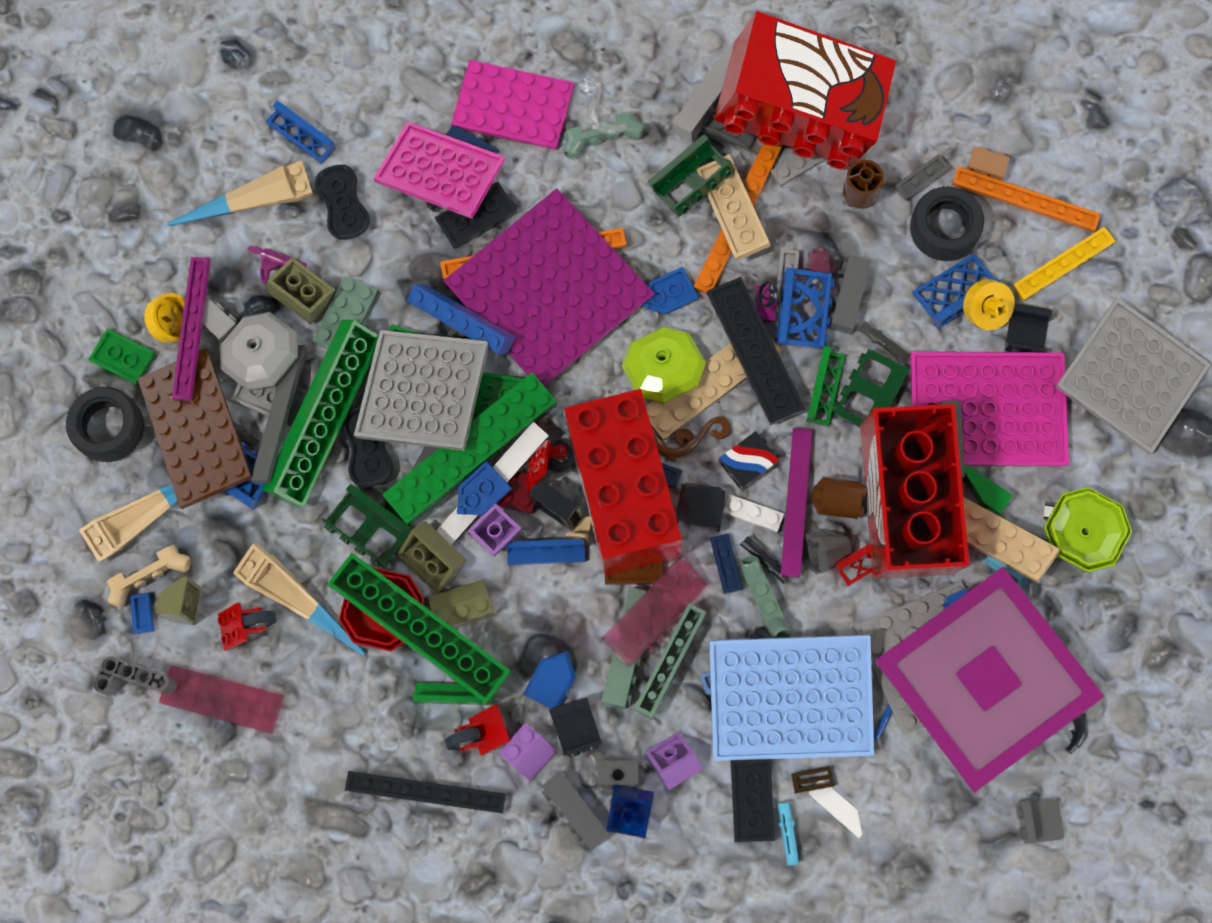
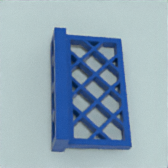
(954, 309)

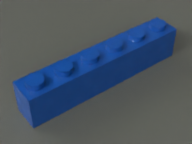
(460, 318)

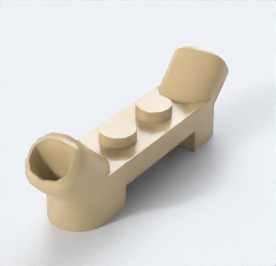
(121, 585)

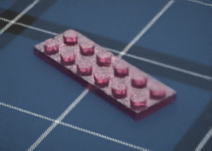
(654, 611)
(223, 700)

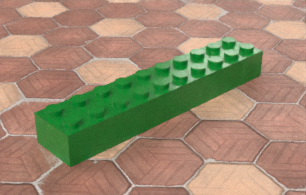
(322, 413)
(487, 437)
(419, 628)

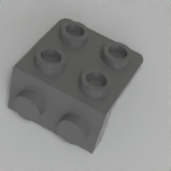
(1040, 821)

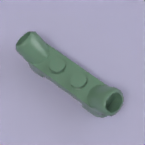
(577, 139)
(764, 598)

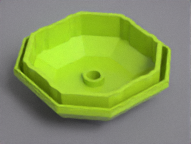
(666, 378)
(1104, 522)

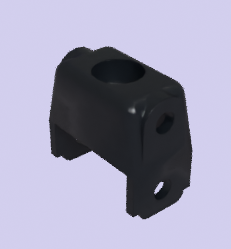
(700, 505)

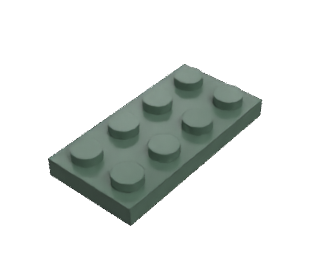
(350, 302)

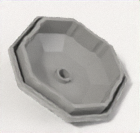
(268, 360)

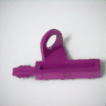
(270, 261)

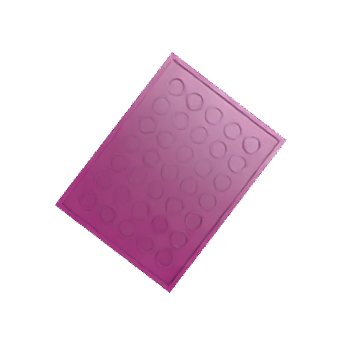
(1006, 403)

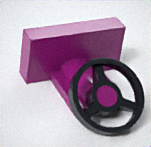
(766, 301)

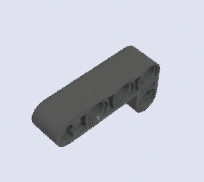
(138, 677)

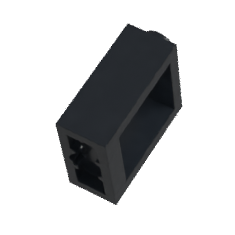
(555, 505)

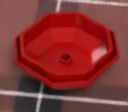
(367, 632)

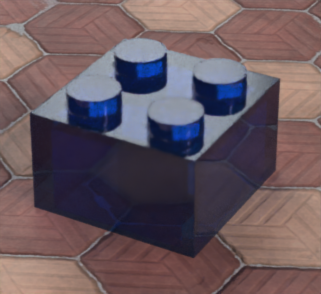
(630, 811)

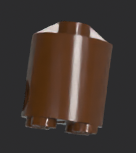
(863, 184)
(839, 497)

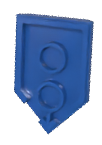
(671, 292)
(481, 491)
(551, 680)

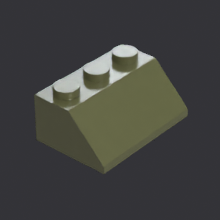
(300, 290)
(431, 557)
(179, 601)
(463, 604)

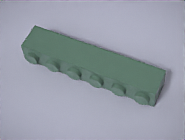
(670, 661)
(620, 676)

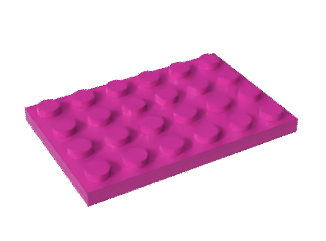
(513, 104)
(439, 169)

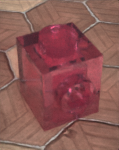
(818, 260)

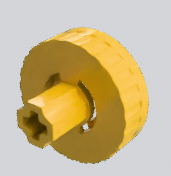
(996, 308)
(160, 319)

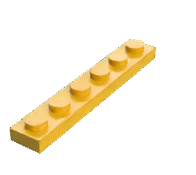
(1063, 264)

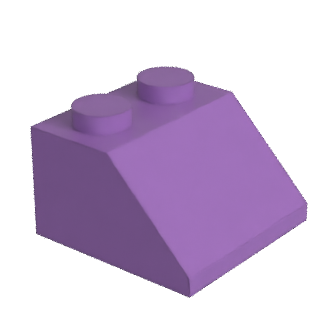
(494, 530)
(527, 752)
(674, 760)

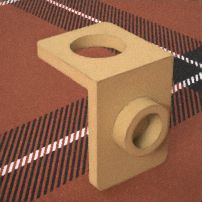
(582, 530)

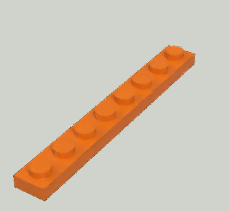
(1026, 199)

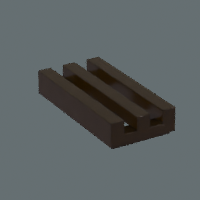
(829, 777)

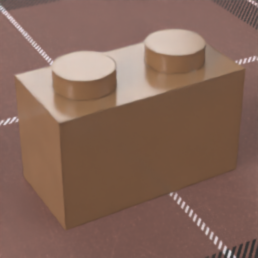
(988, 163)

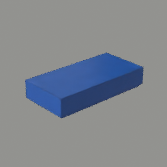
(142, 613)

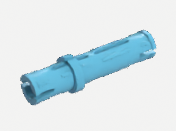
(788, 833)

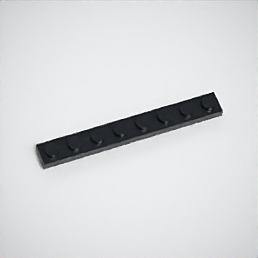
(425, 792)

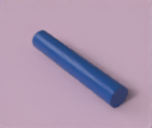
(882, 723)

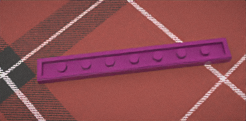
(191, 329)
(796, 503)

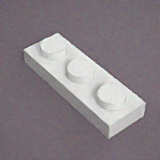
(753, 513)

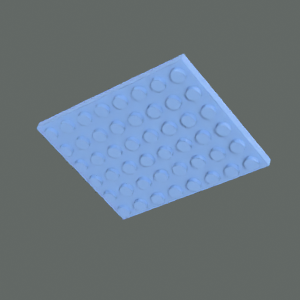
(791, 697)

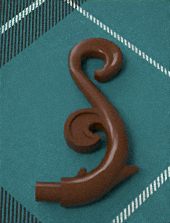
(693, 442)

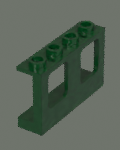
(684, 169)
(881, 395)
(376, 518)

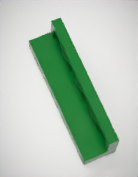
(819, 382)
(445, 694)

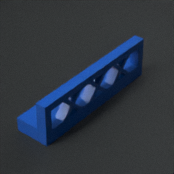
(304, 127)
(546, 552)

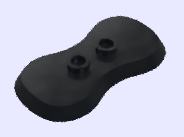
(338, 190)
(369, 459)

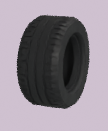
(952, 199)
(90, 403)

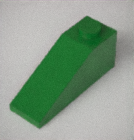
(986, 492)

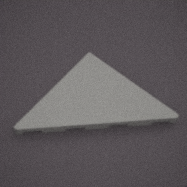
(258, 400)

